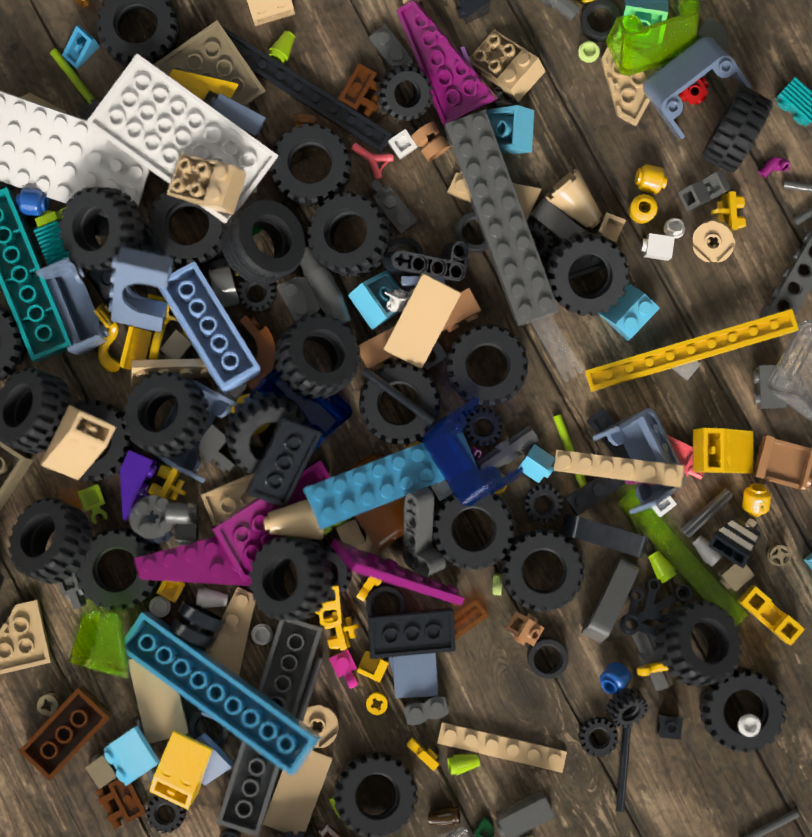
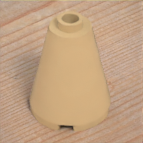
(575, 200)
(294, 521)

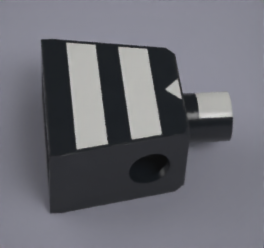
(736, 540)

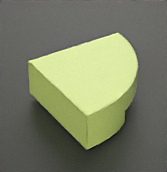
(497, 584)

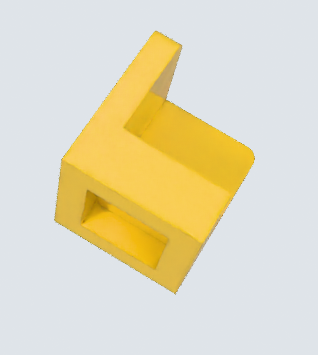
(372, 667)

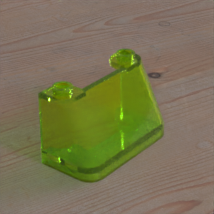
(651, 46)
(101, 644)

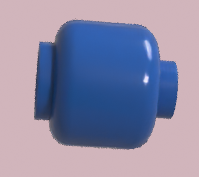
(32, 201)
(615, 678)

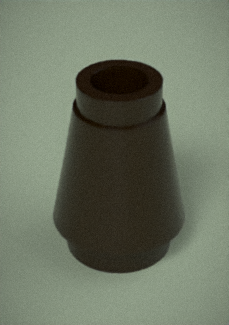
(445, 816)

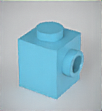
(537, 463)

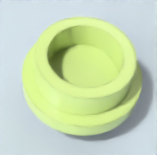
(588, 51)

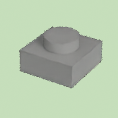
(687, 370)

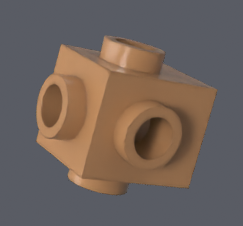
(524, 628)

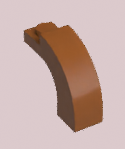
(266, 349)

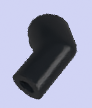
(502, 101)

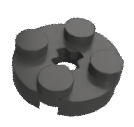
(139, 514)

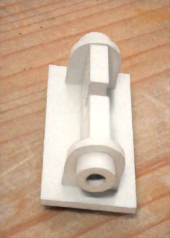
(398, 299)

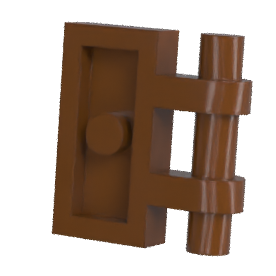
(357, 88)
(127, 800)

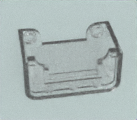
(793, 373)

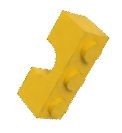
(771, 616)

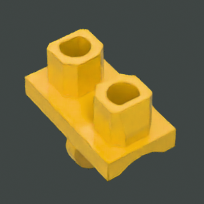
(727, 210)
(171, 476)
(340, 640)

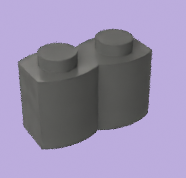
(420, 710)

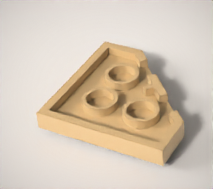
(626, 90)
(24, 639)

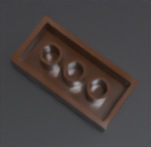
(65, 732)

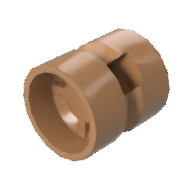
(437, 143)

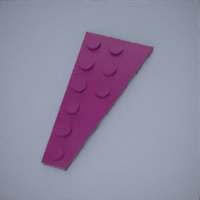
(454, 82)
(244, 530)
(193, 562)
(389, 571)

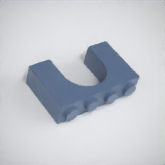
(238, 114)
(138, 267)

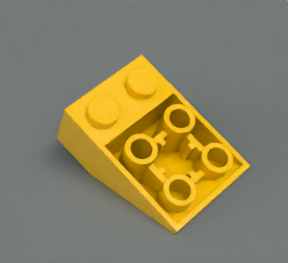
(722, 451)
(181, 770)

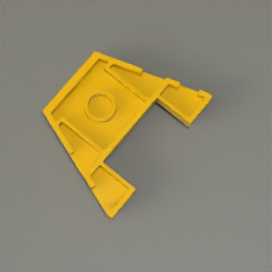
(200, 85)

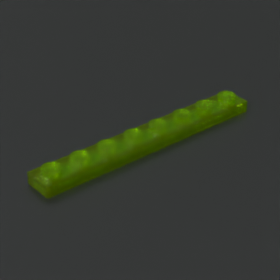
(681, 557)

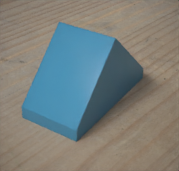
(80, 47)

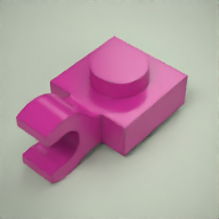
(344, 665)

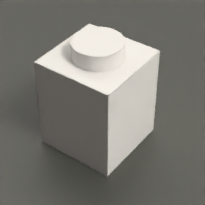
(658, 246)

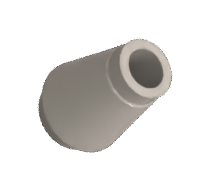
(708, 554)

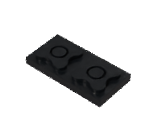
(102, 278)
(283, 461)
(411, 633)

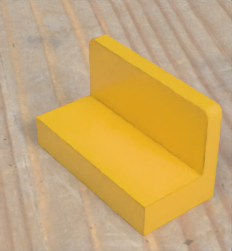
(136, 346)

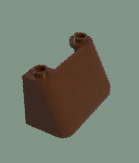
(384, 522)

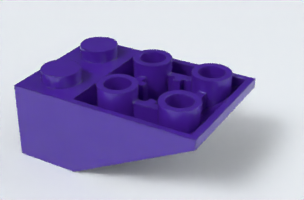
(135, 479)

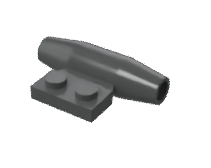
(314, 291)

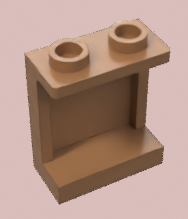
(783, 463)

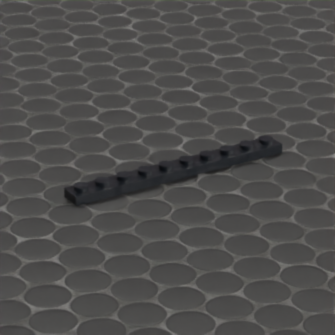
(311, 95)

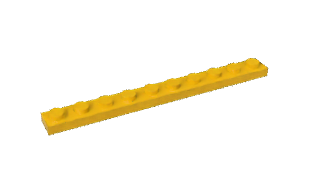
(692, 350)

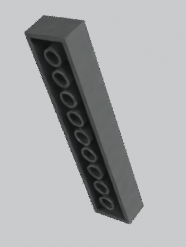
(501, 218)
(284, 684)

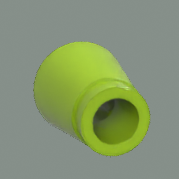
(282, 47)
(662, 567)
(462, 763)

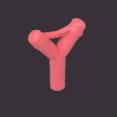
(373, 159)

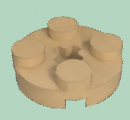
(713, 229)
(329, 720)

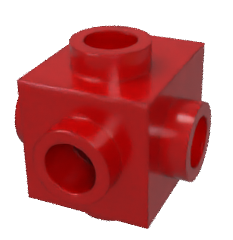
(698, 94)

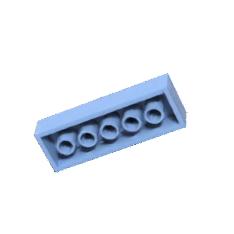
(209, 329)

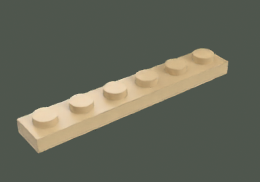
(619, 468)
(502, 747)

